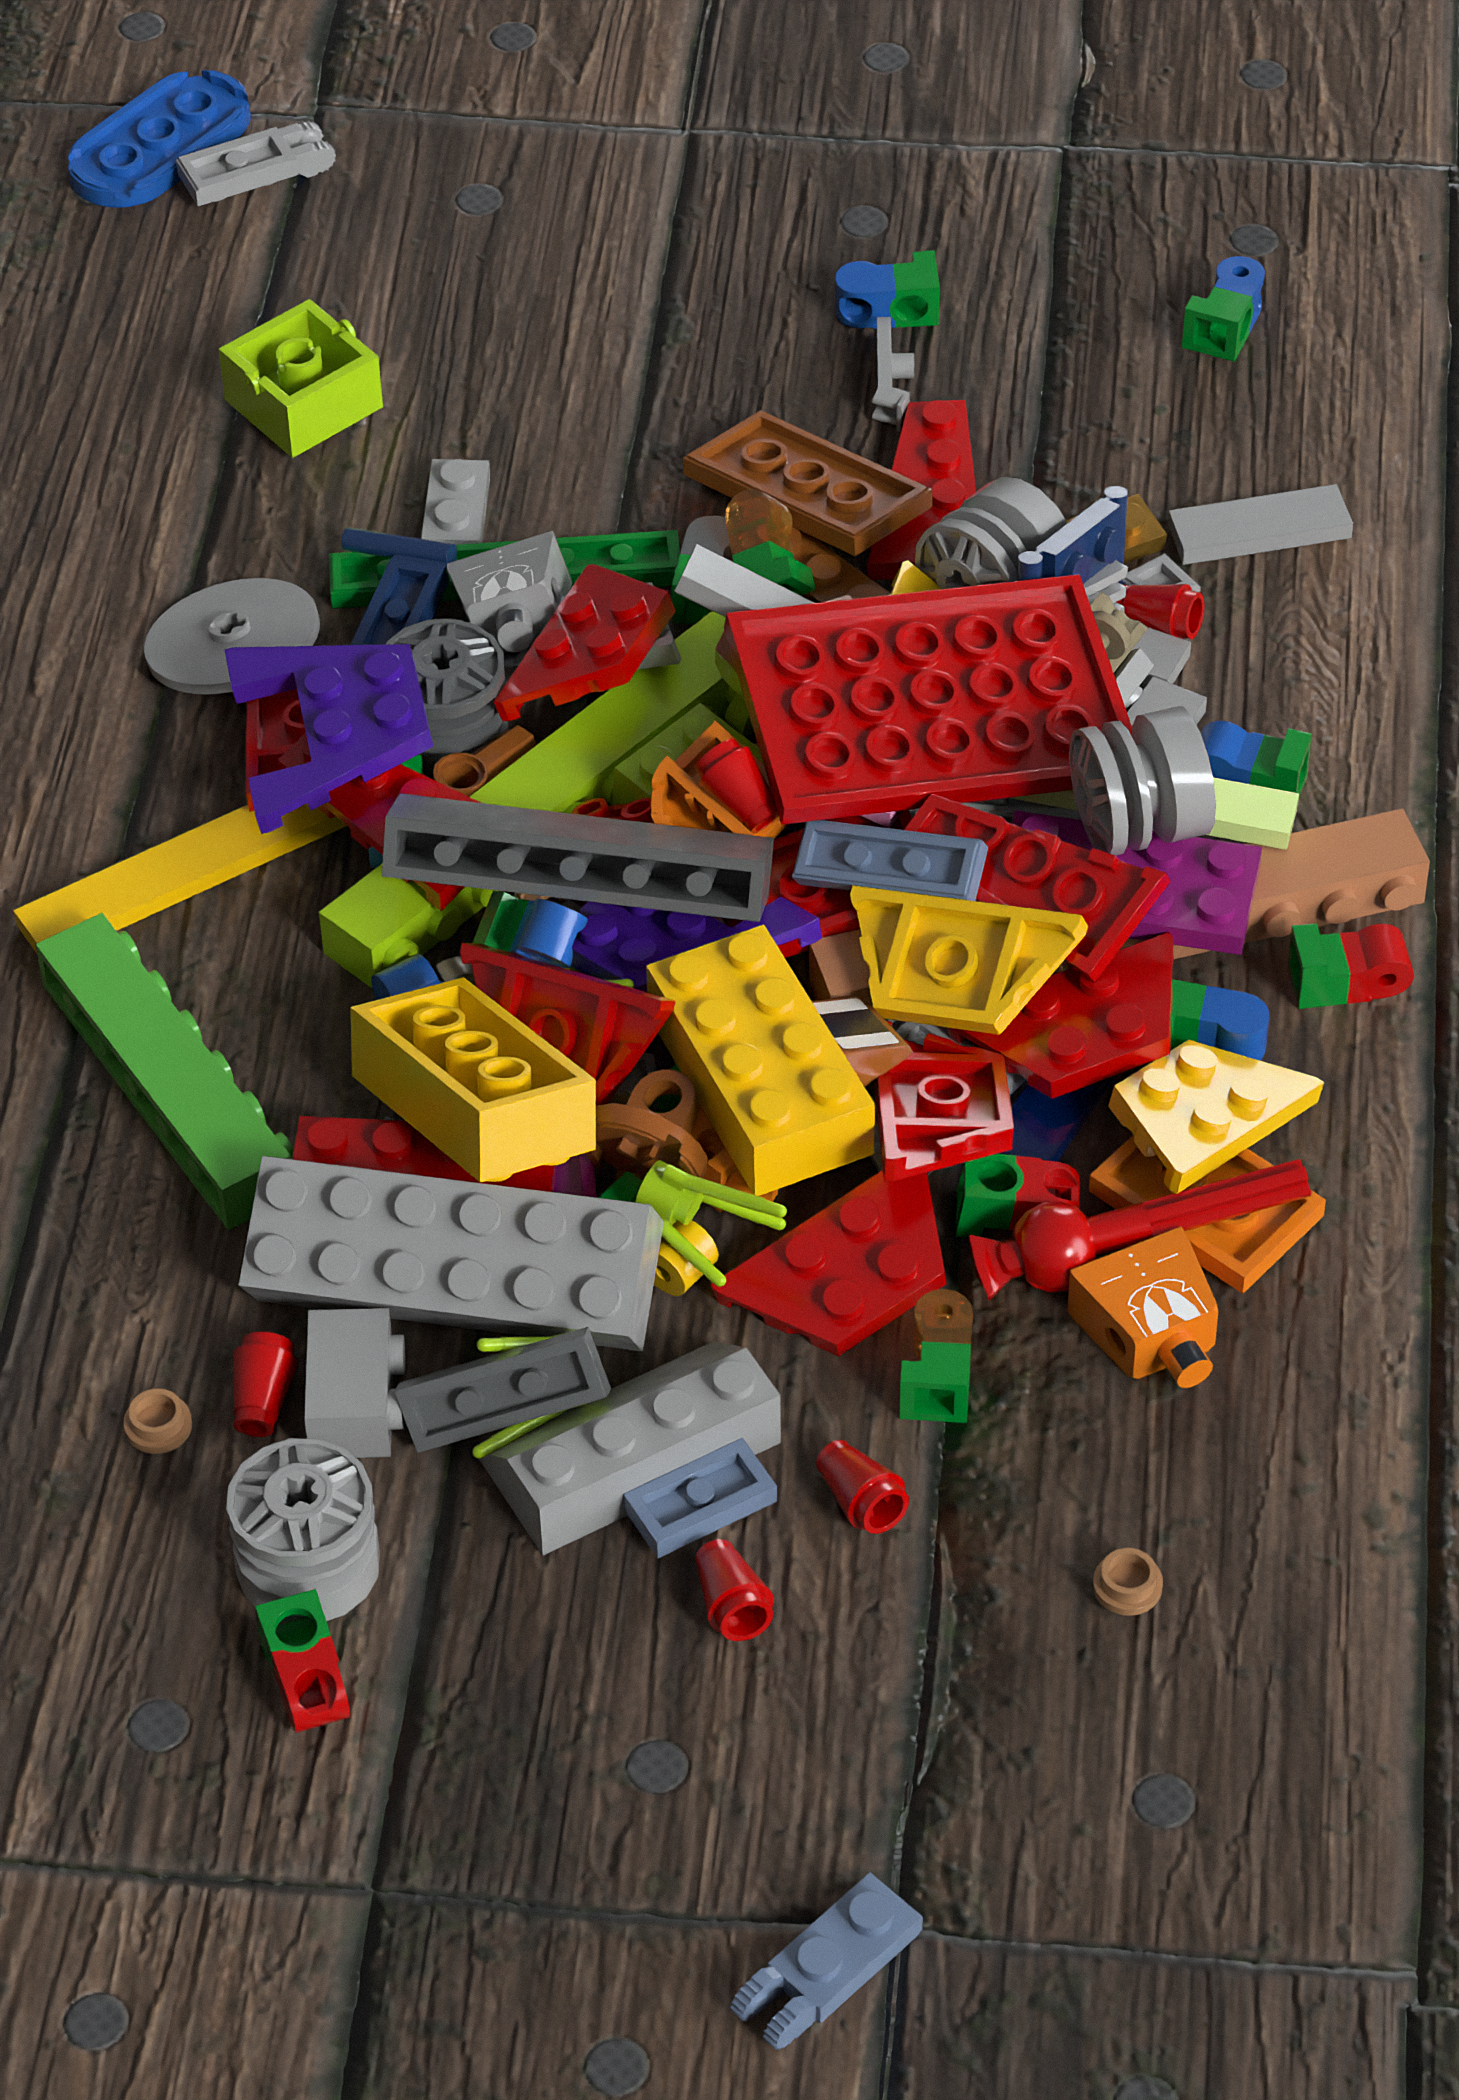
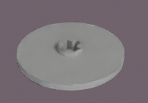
(190, 637)

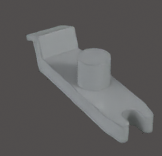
(890, 401)

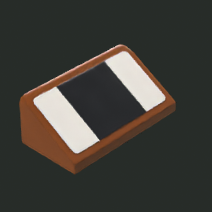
(863, 1036)

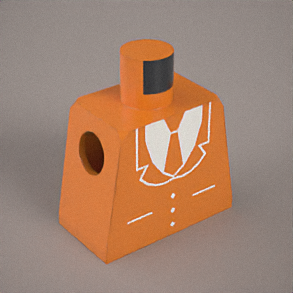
(1149, 1308)

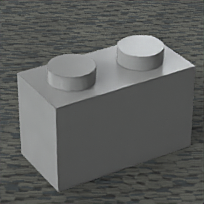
(352, 1380)

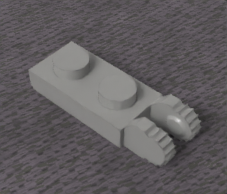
(254, 161)

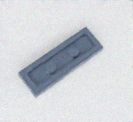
(889, 859)

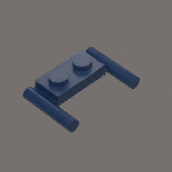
(1082, 544)
(409, 585)

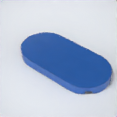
(137, 147)

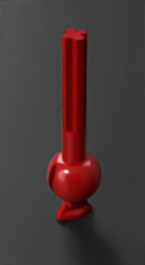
(1060, 1237)

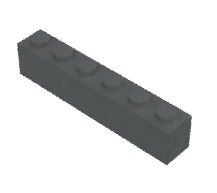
(577, 857)

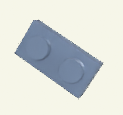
(700, 1497)

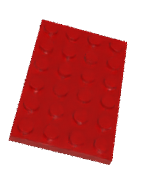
(922, 695)

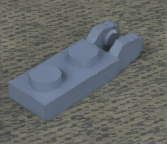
(830, 1960)

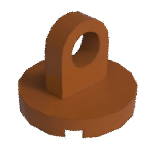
(636, 1137)

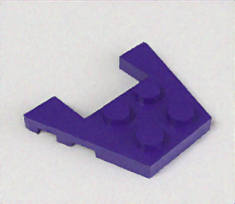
(357, 711)
(627, 938)

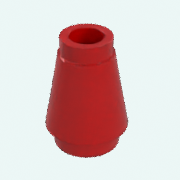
(1165, 608)
(737, 784)
(261, 1381)
(863, 1487)
(733, 1592)

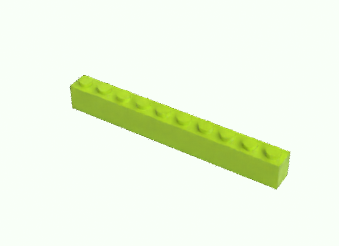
(391, 920)

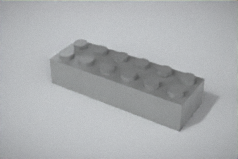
(451, 1252)

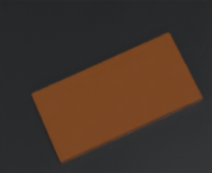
(821, 484)

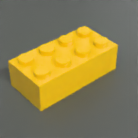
(762, 1061)
(473, 1079)

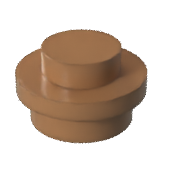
(157, 1421)
(1128, 1582)

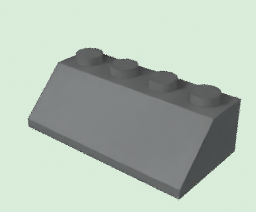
(578, 1465)

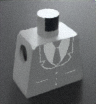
(513, 589)

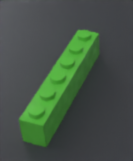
(161, 1063)

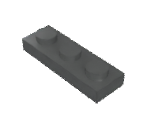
(502, 1389)

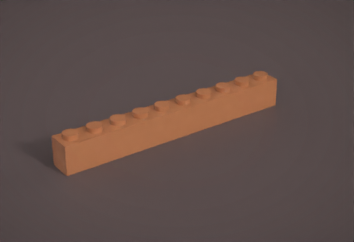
(1320, 879)

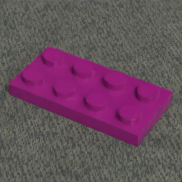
(1208, 889)

